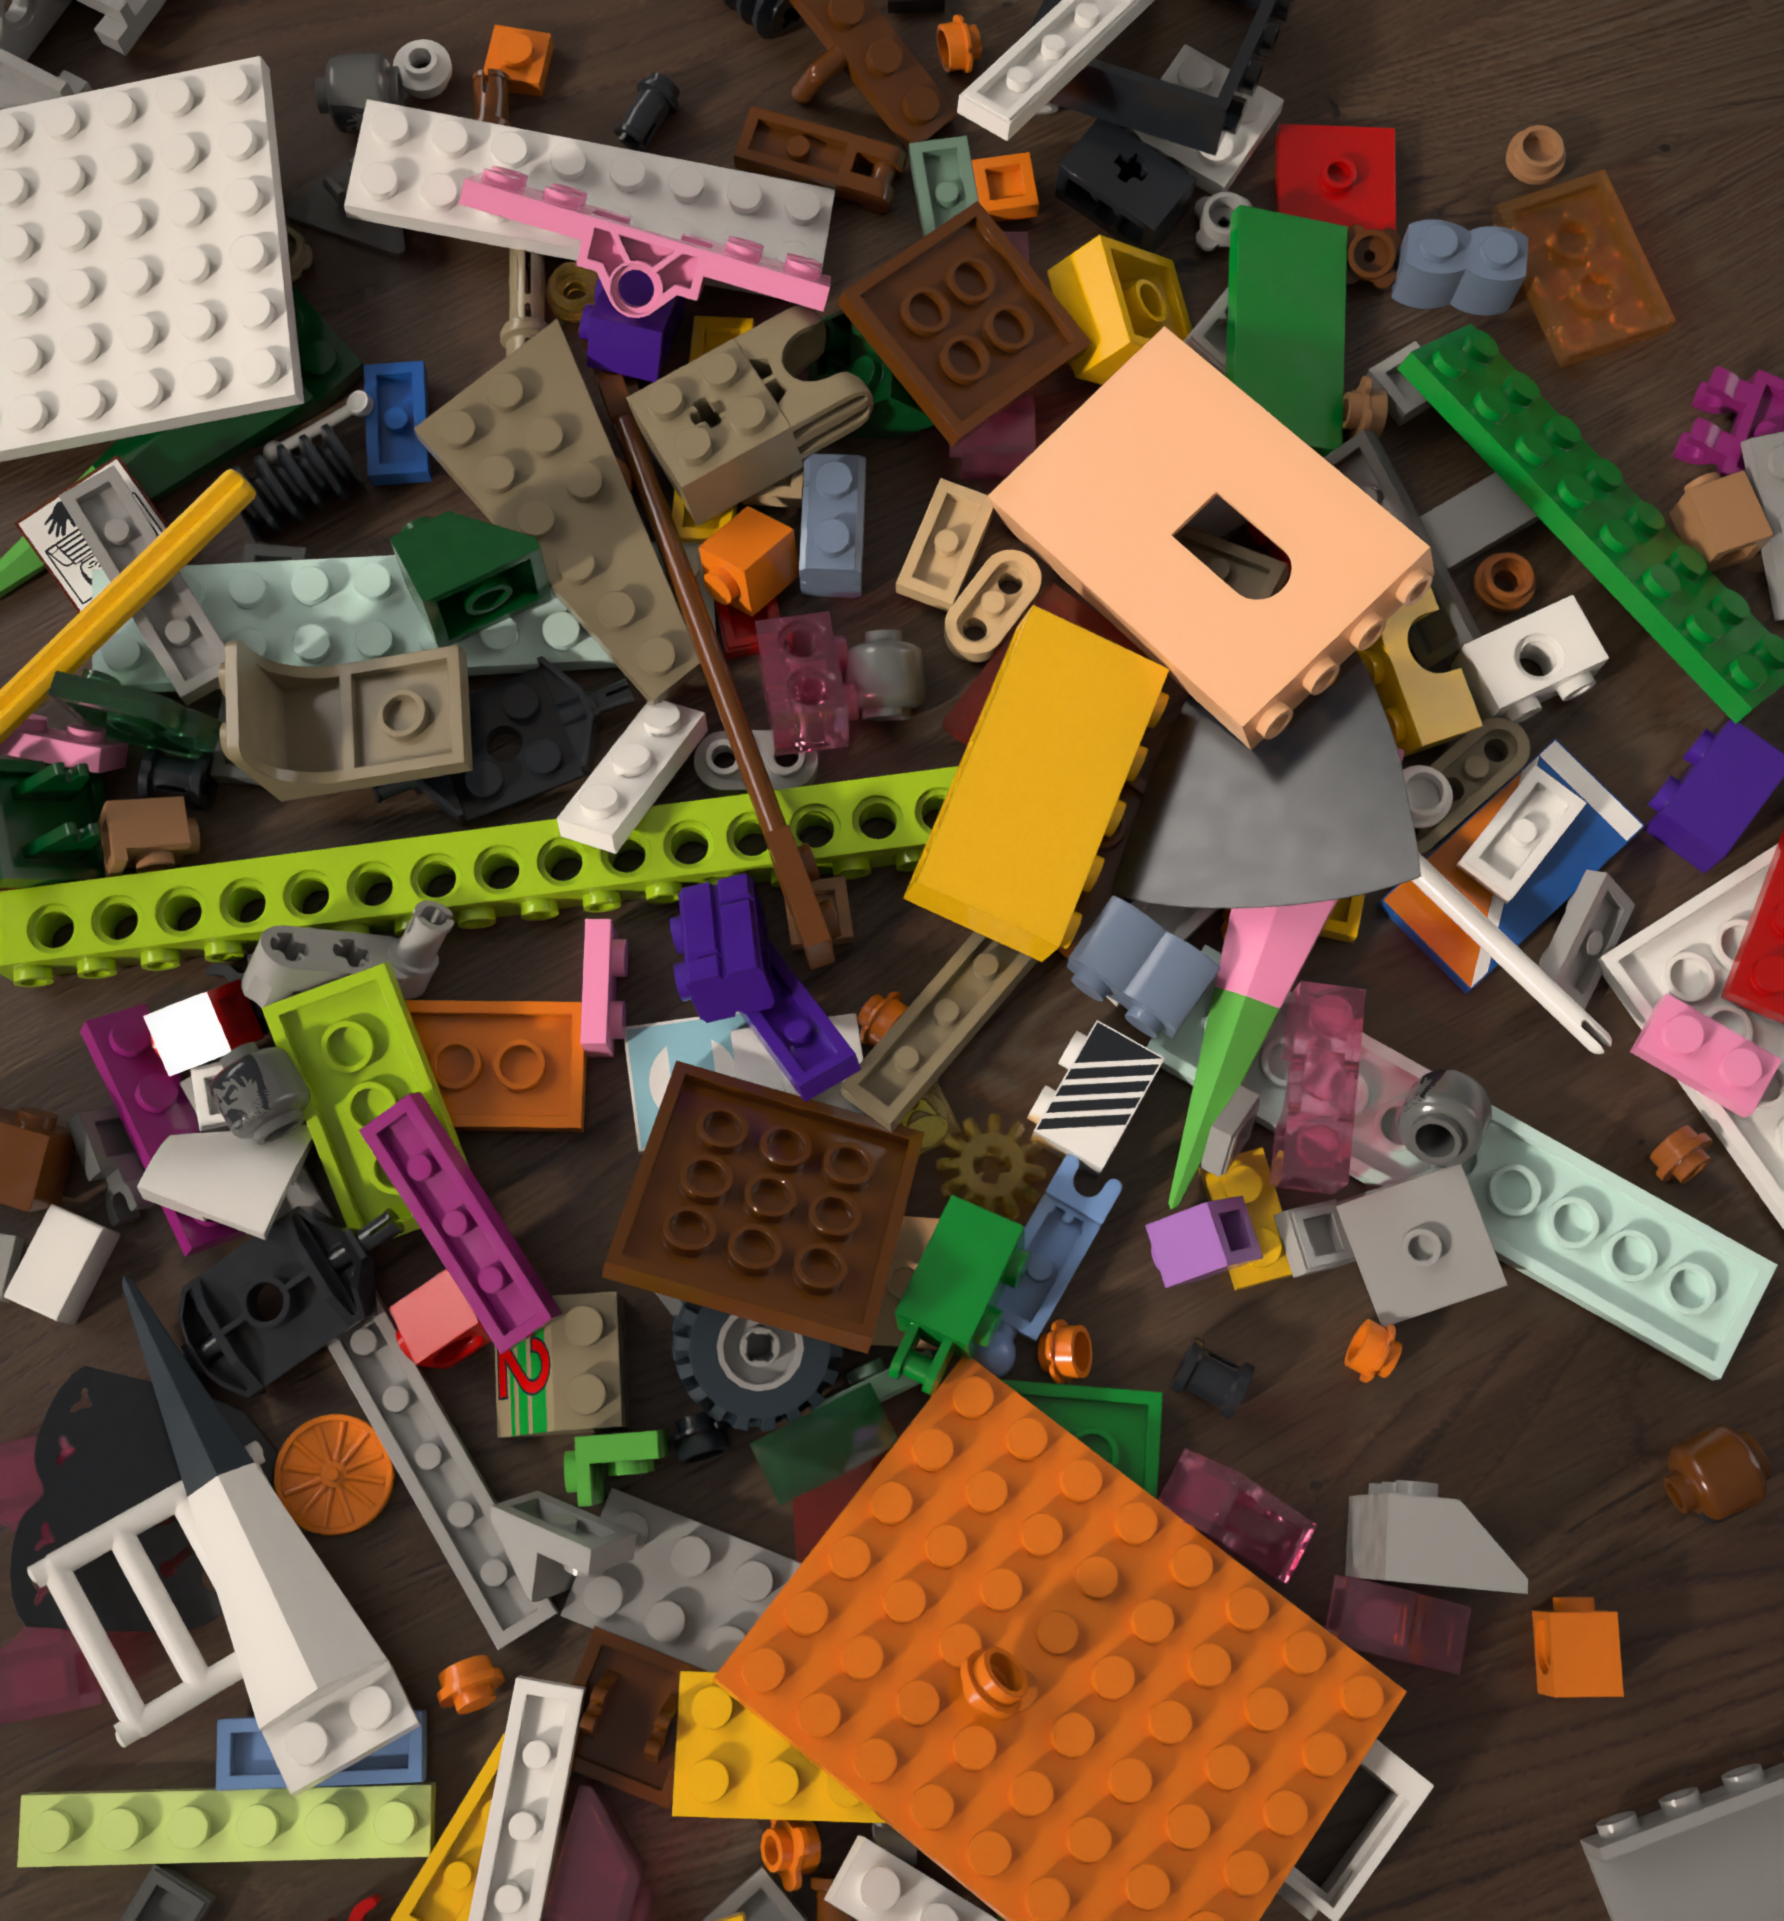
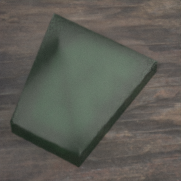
(824, 1444)

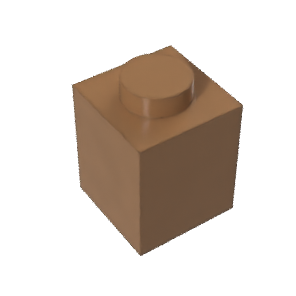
(1721, 519)

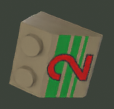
(567, 1373)

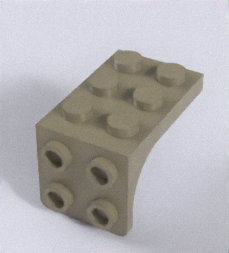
(345, 723)

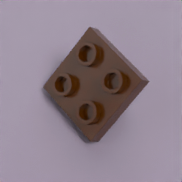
(629, 1716)

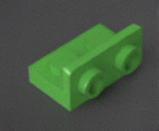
(624, 1454)

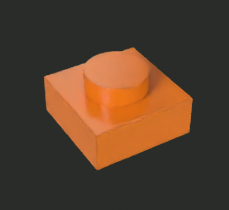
(523, 56)
(1006, 186)

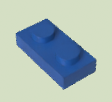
(399, 406)

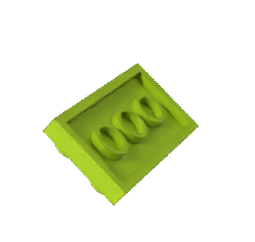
(357, 1060)

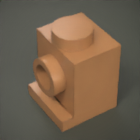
(146, 834)

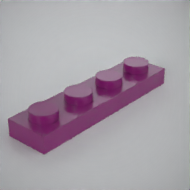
(149, 1106)
(460, 1222)

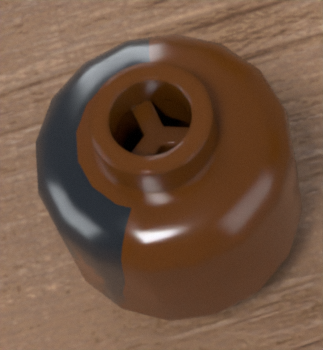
(1717, 1474)

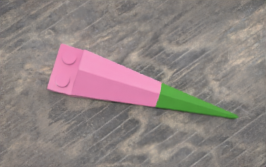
(1257, 970)

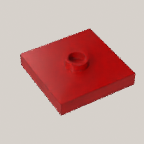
(1337, 174)

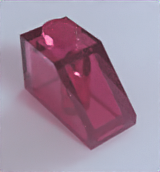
(598, 1865)

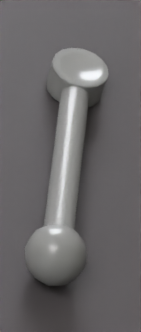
(358, 404)

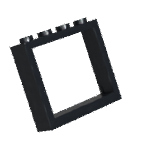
(1170, 109)

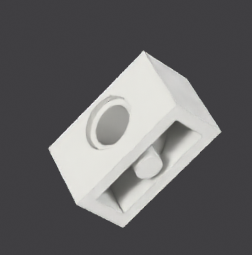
(1553, 638)

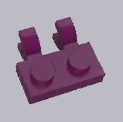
(1757, 411)

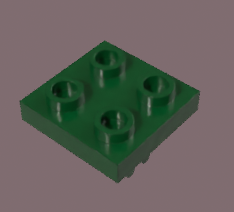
(49, 823)

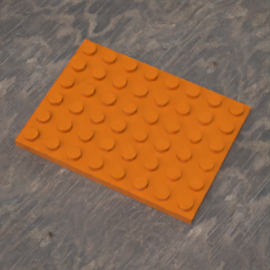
(1173, 1700)

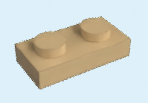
(945, 545)

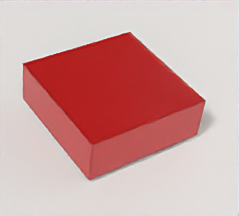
(739, 628)

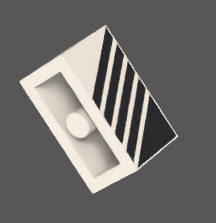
(1095, 1097)

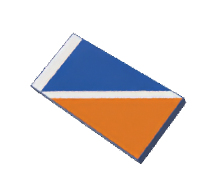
(1587, 844)

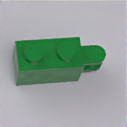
(957, 1290)

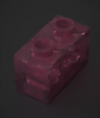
(804, 683)

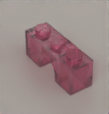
(1321, 1090)

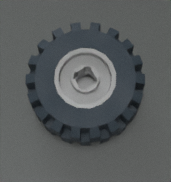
(749, 1369)

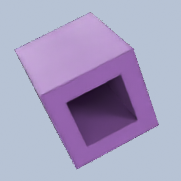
(1203, 1241)

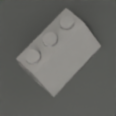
(1418, 1538)

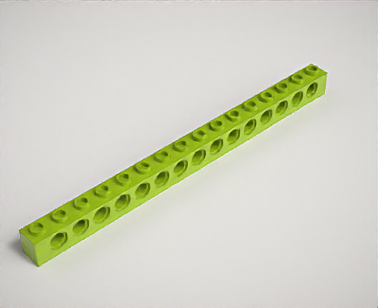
(410, 864)

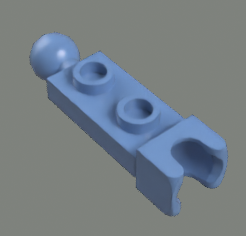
(1057, 1240)

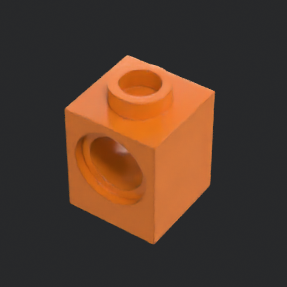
(1577, 1650)

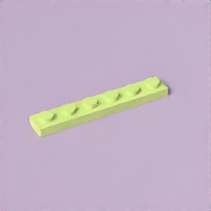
(226, 1825)

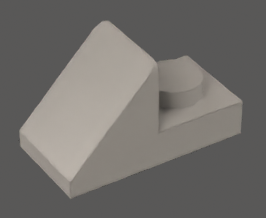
(557, 1542)

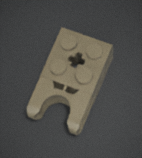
(742, 415)

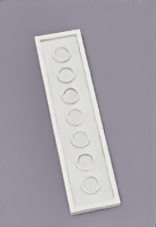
(416, 161)

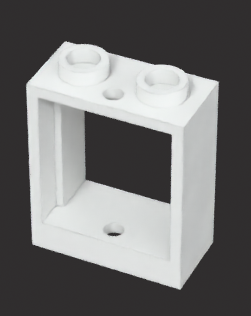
(1405, 1796)

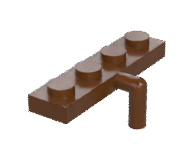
(877, 63)

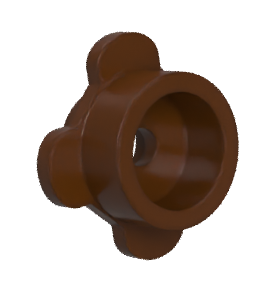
(1383, 246)

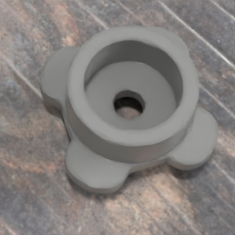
(1211, 211)

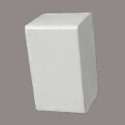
(62, 1265)

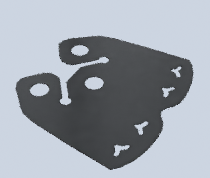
(117, 1463)

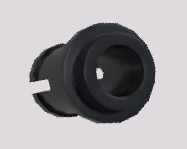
(654, 101)

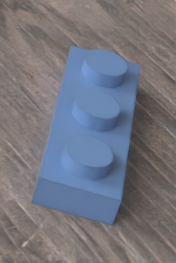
(247, 1762)

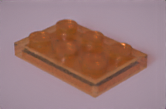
(1585, 269)

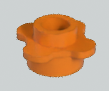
(791, 1850)

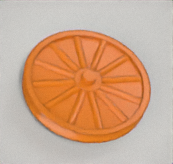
(334, 1475)

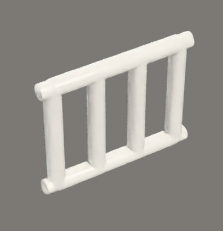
(120, 1536)

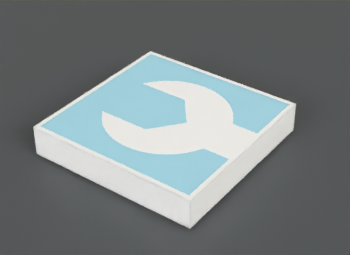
(653, 1054)

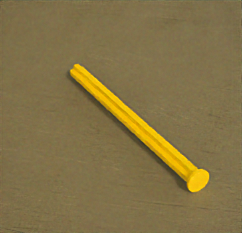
(124, 597)

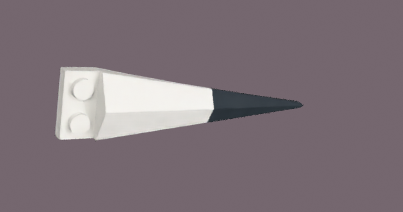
(302, 1649)

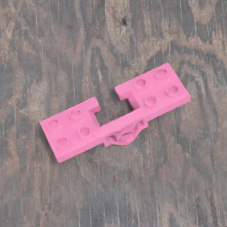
(617, 247)

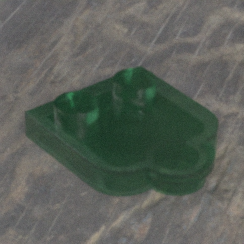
(135, 714)

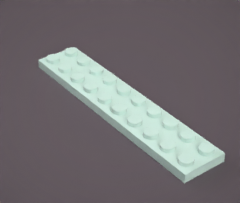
(353, 613)
(1542, 1207)

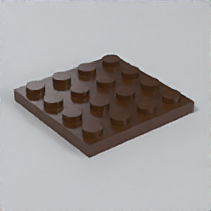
(766, 1207)

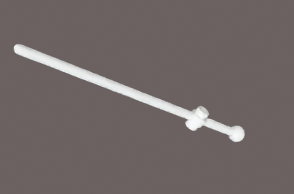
(1511, 958)

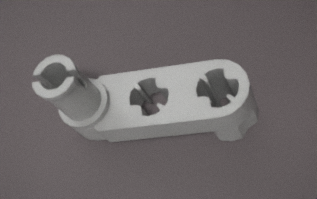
(303, 958)

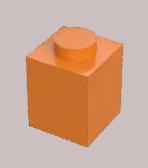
(749, 561)

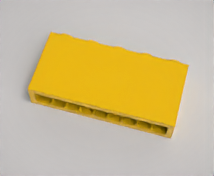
(1040, 786)

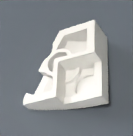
(226, 1177)

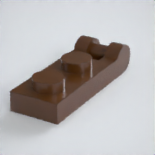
(819, 156)

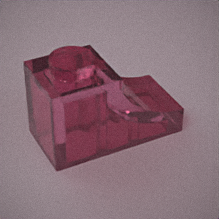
(1237, 1514)
(1398, 1623)

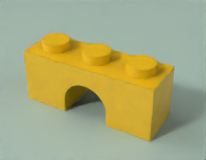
(1419, 704)

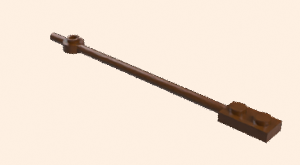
(792, 863)

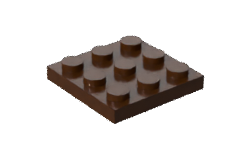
(964, 323)

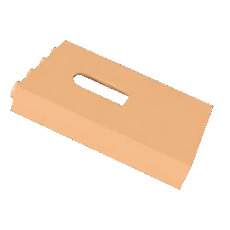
(1140, 465)

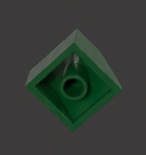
(468, 573)

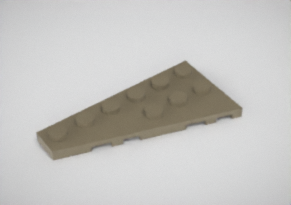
(542, 466)

